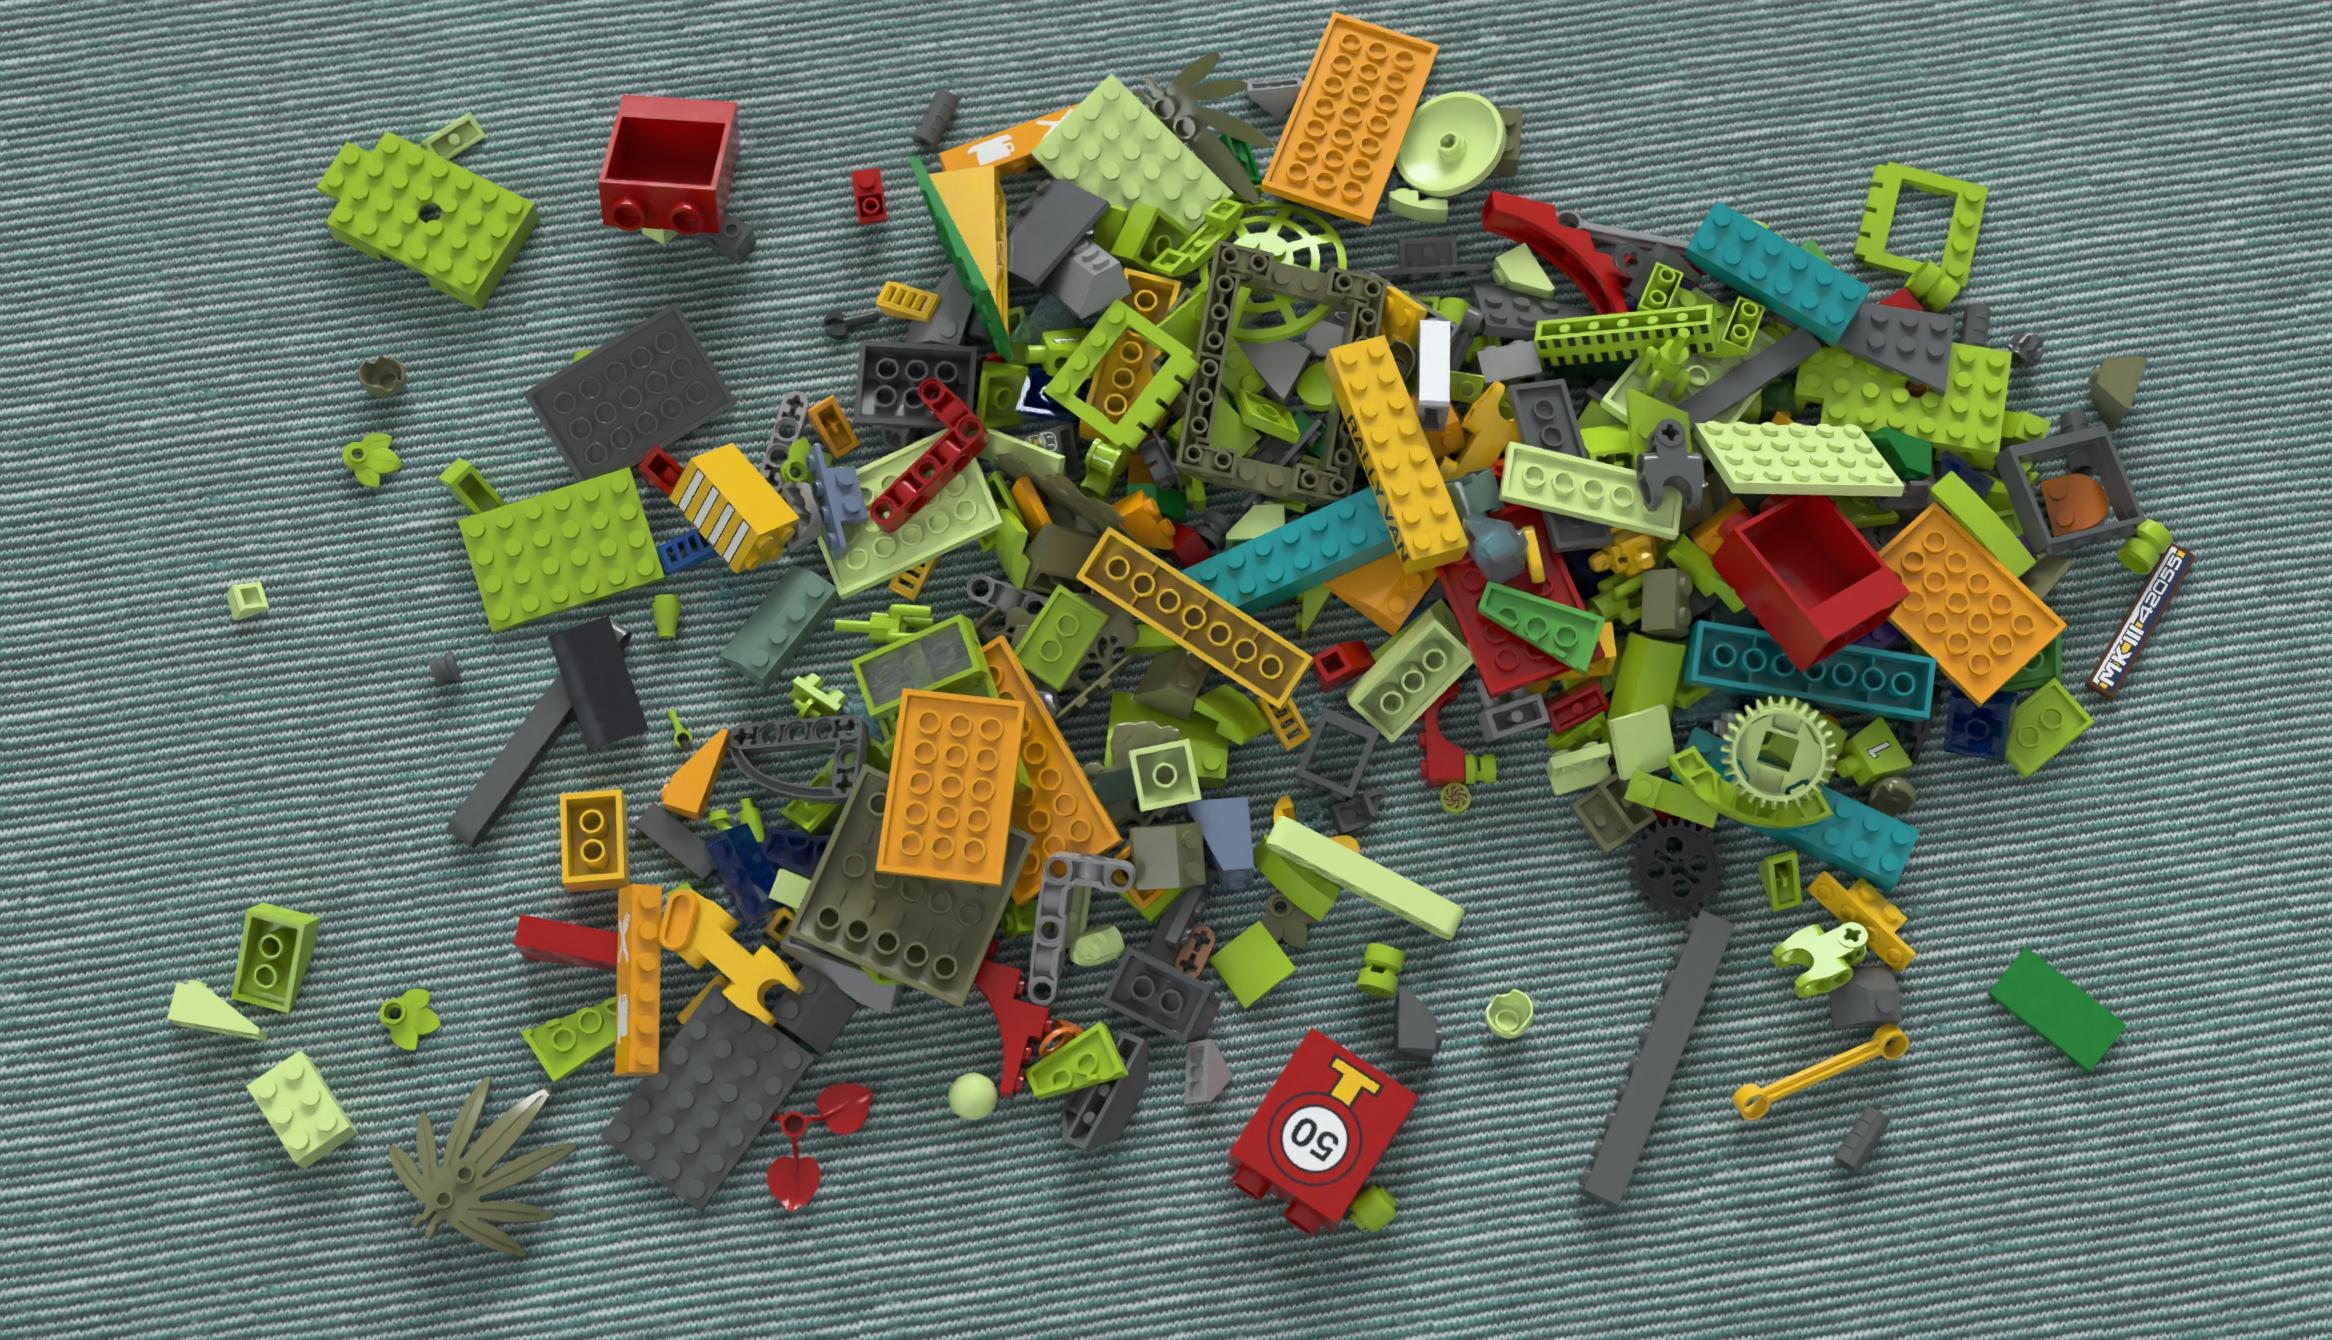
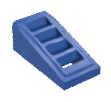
(692, 559)

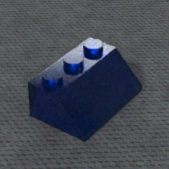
(743, 874)

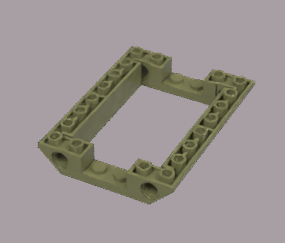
(1252, 268)

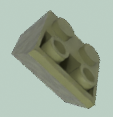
(1057, 558)

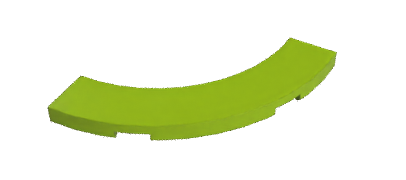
(1719, 795)

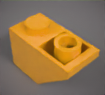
(1145, 521)

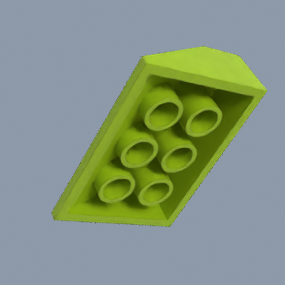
(1207, 746)

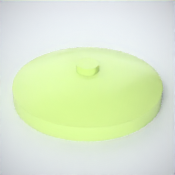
(1451, 144)

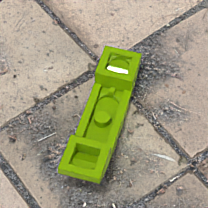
(1220, 222)

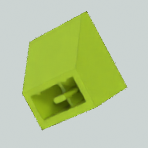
(1608, 444)

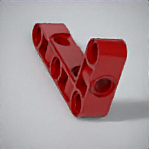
(946, 456)

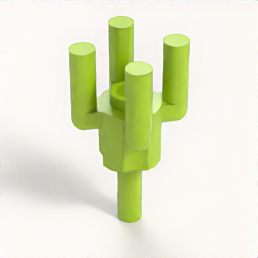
(1667, 365)
(1614, 599)
(891, 626)

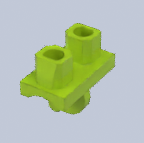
(812, 701)

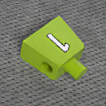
(1055, 348)
(1872, 755)

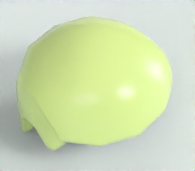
(1510, 1014)
(972, 1096)

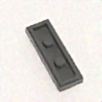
(675, 840)

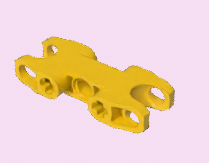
(1488, 437)
(749, 973)

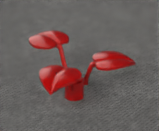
(797, 1179)

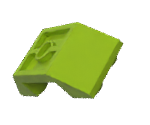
(1735, 325)

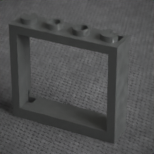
(2110, 471)

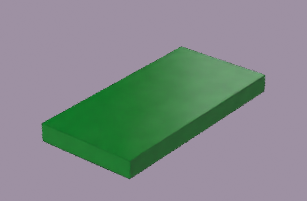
(2057, 1010)

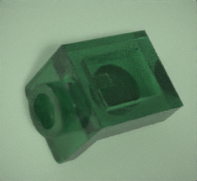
(1115, 786)

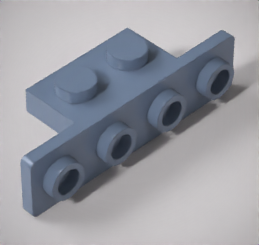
(838, 499)

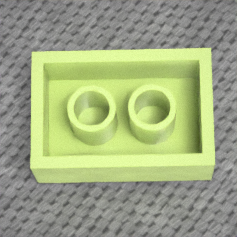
(302, 1109)

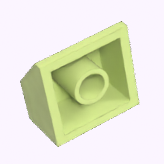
(1165, 775)

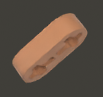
(1200, 957)

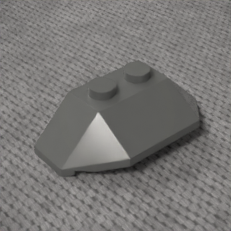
(1102, 1110)

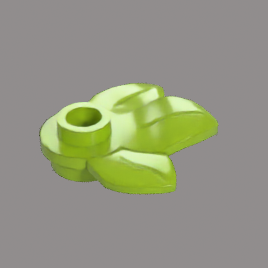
(796, 460)
(375, 461)
(414, 1018)

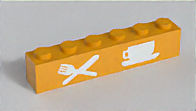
(1006, 149)
(638, 981)

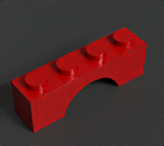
(1442, 759)

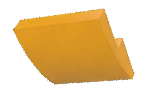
(1029, 506)

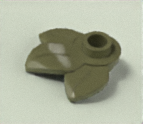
(1289, 925)

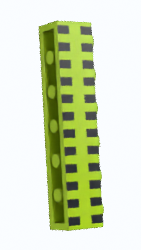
(1623, 334)

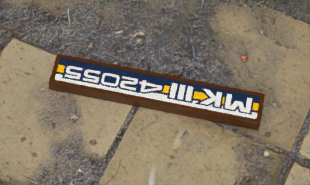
(2140, 621)

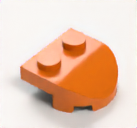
(2074, 503)

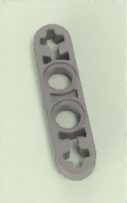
(781, 444)

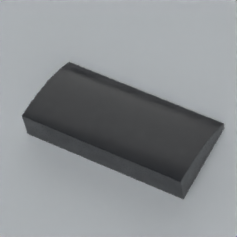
(598, 683)

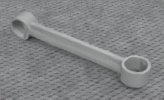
(1617, 235)

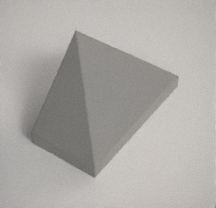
(1275, 95)
(1205, 1072)

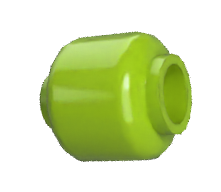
(1373, 1208)

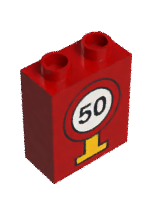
(1319, 1133)

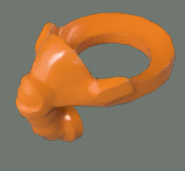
(1063, 1027)

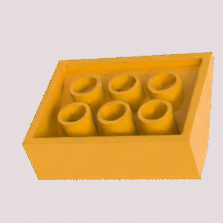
(1383, 591)

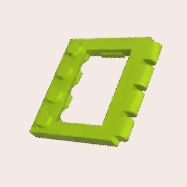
(1880, 211)
(1100, 343)

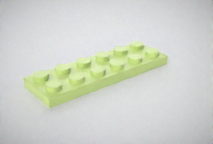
(1585, 491)

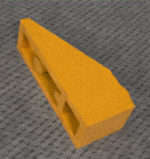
(695, 780)

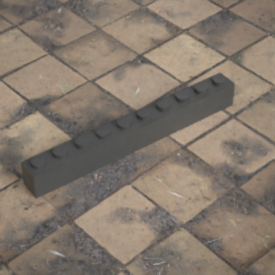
(1657, 1059)

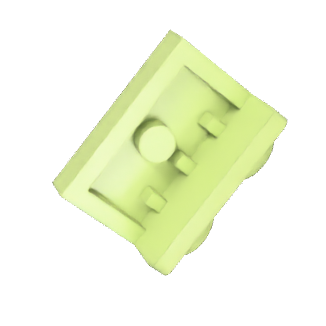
(1579, 768)

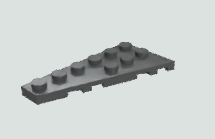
(1516, 313)
(1899, 342)

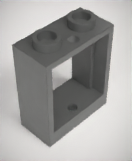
(1350, 726)

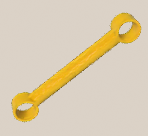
(1820, 1071)

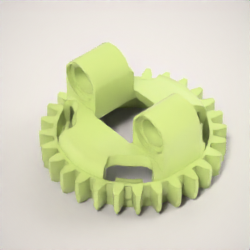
(1768, 780)

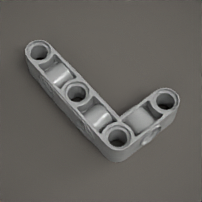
(1007, 596)
(1055, 906)

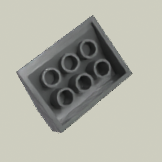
(1048, 229)
(892, 375)

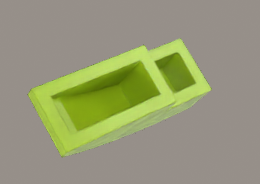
(1298, 884)

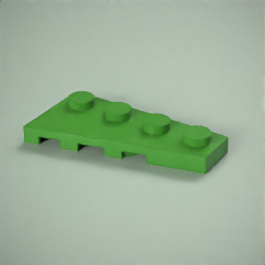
(1548, 625)

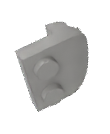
(802, 502)

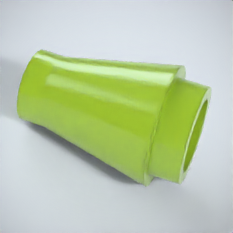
(666, 614)

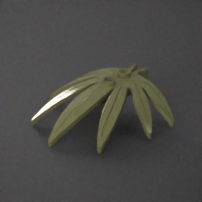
(1184, 118)
(460, 1183)

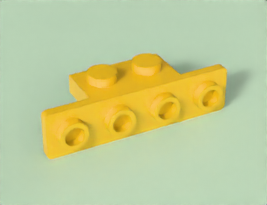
(1871, 910)

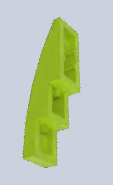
(1982, 523)

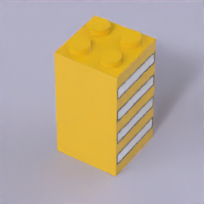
(734, 508)

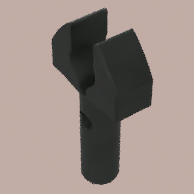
(847, 322)

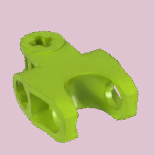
(1103, 467)
(1825, 954)

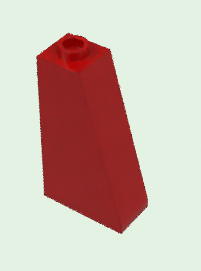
(566, 943)

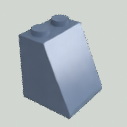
(1225, 838)

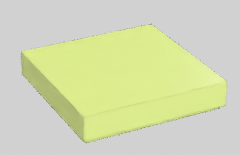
(1642, 741)

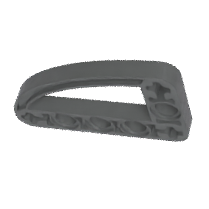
(784, 742)

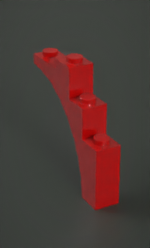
(1564, 246)
(1017, 1020)

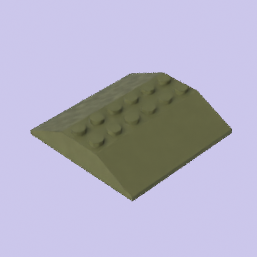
(900, 925)

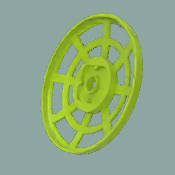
(1283, 253)

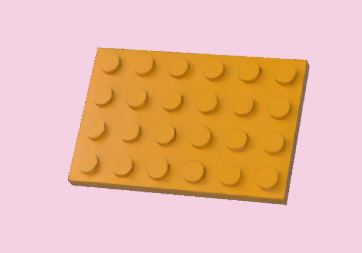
(1965, 605)
(951, 787)

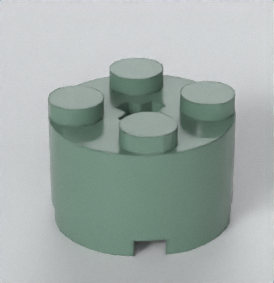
(1475, 493)

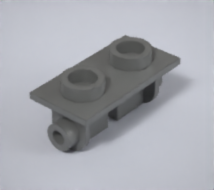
(1158, 452)
(1913, 497)

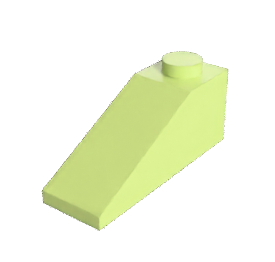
(201, 1009)

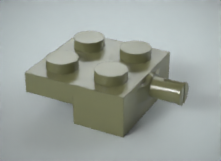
(1610, 817)

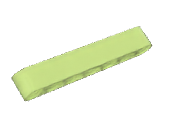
(1365, 877)

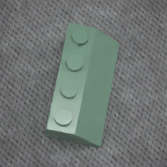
(780, 626)

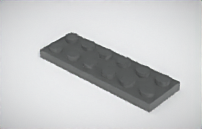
(1549, 422)

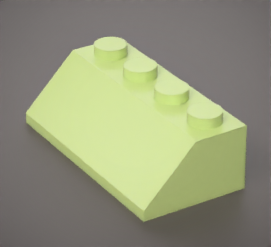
(1410, 676)

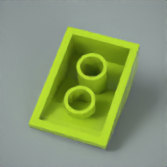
(274, 956)

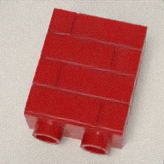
(669, 164)
(1806, 575)

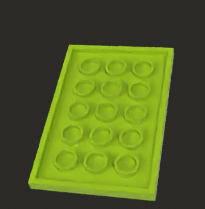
(561, 550)

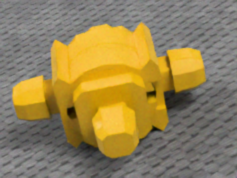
(1628, 553)

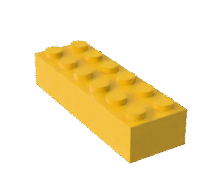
(1127, 368)

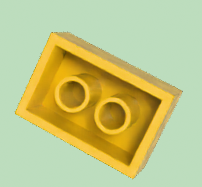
(594, 840)

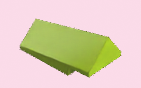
(1646, 677)

